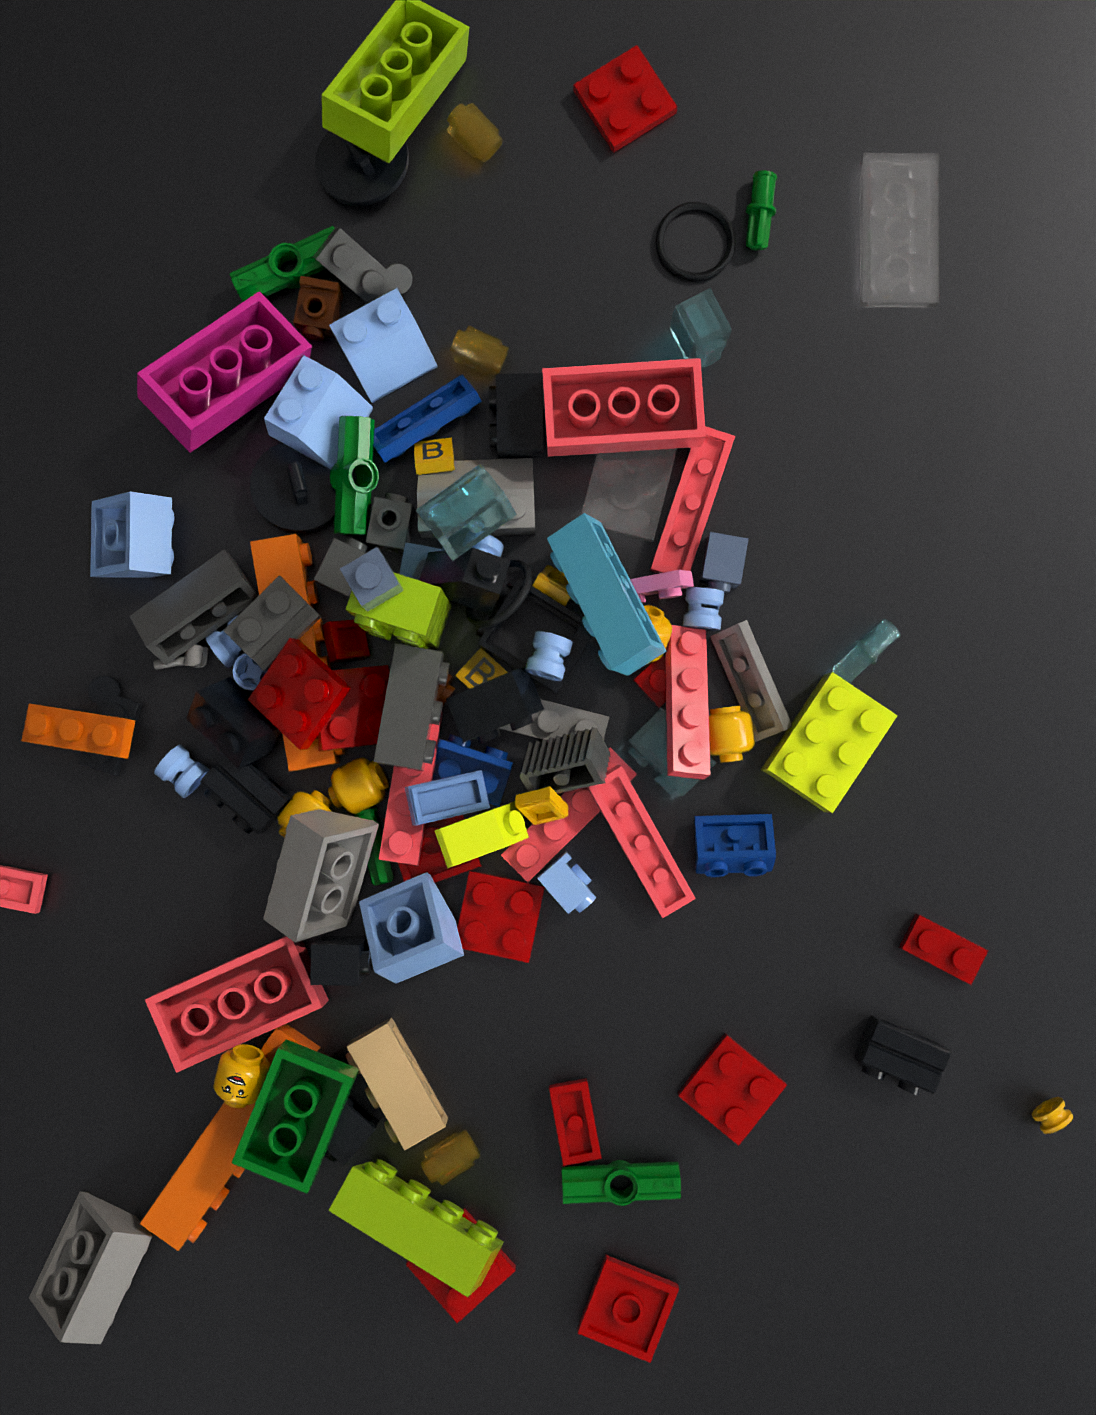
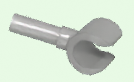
(194, 657)

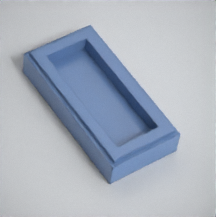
(447, 797)

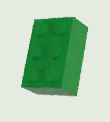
(295, 1116)

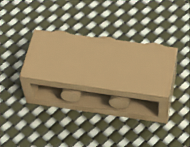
(396, 1084)

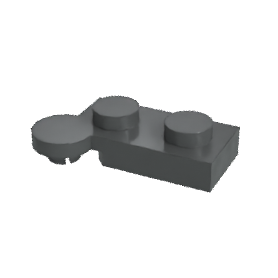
(359, 269)

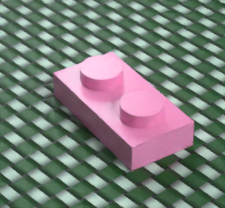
(664, 584)

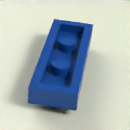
(425, 418)

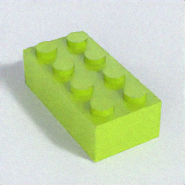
(394, 77)
(413, 616)
(417, 1226)

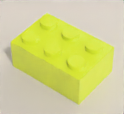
(829, 742)

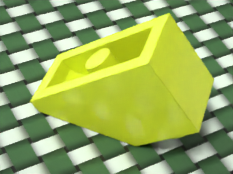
(481, 834)

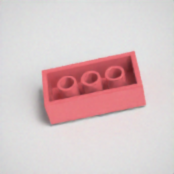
(624, 407)
(235, 1002)

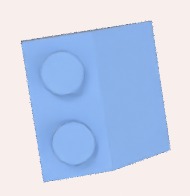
(384, 345)
(310, 409)
(131, 536)
(410, 929)

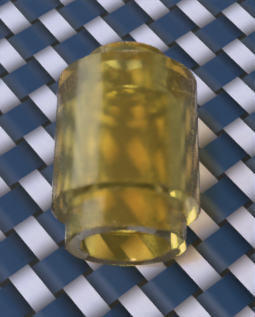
(474, 131)
(479, 351)
(450, 1157)

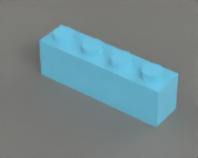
(605, 595)

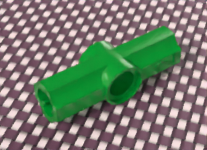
(265, 273)
(355, 453)
(648, 1182)

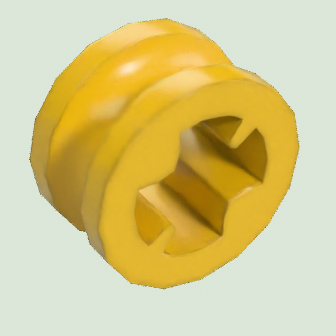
(1052, 1115)

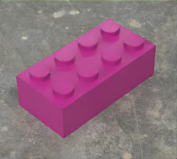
(222, 371)

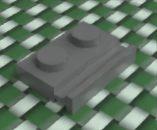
(270, 622)

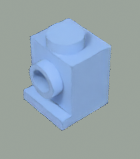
(567, 884)

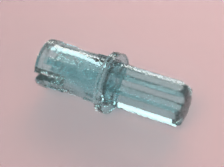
(866, 651)

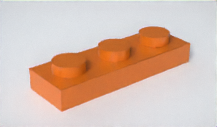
(78, 731)

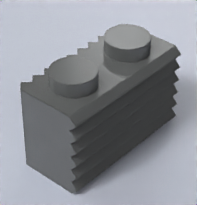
(566, 762)

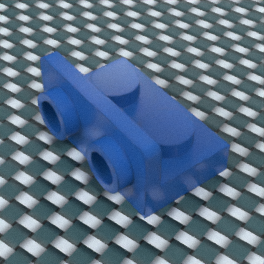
(457, 758)
(734, 844)

